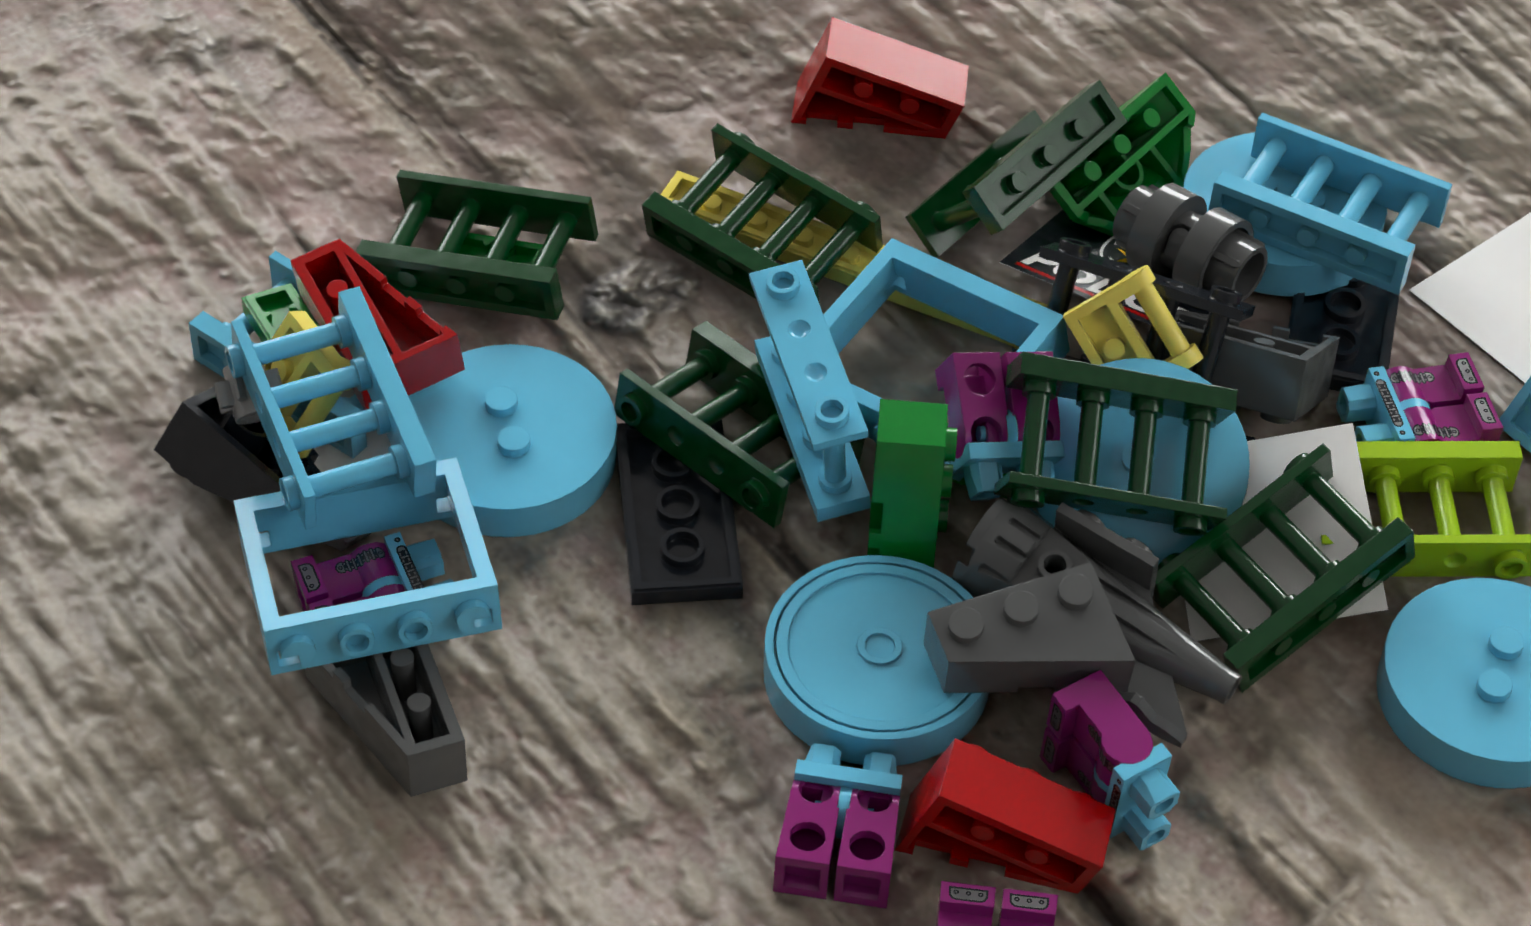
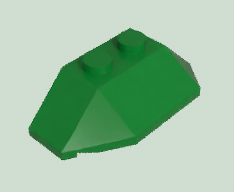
(1144, 151)

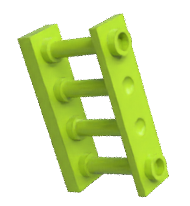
(1445, 469)

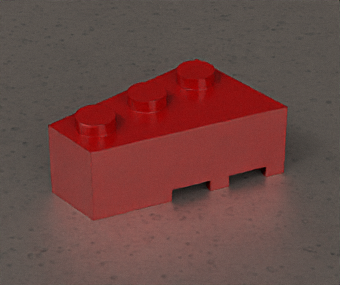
(879, 82)
(415, 342)
(1008, 818)

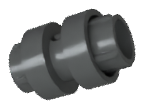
(1182, 240)

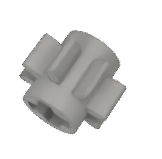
(235, 398)

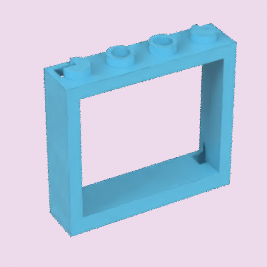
(945, 289)
(379, 622)

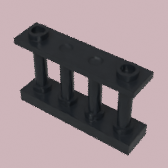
(1219, 301)

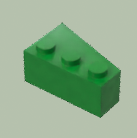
(911, 479)

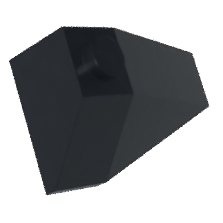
(226, 455)

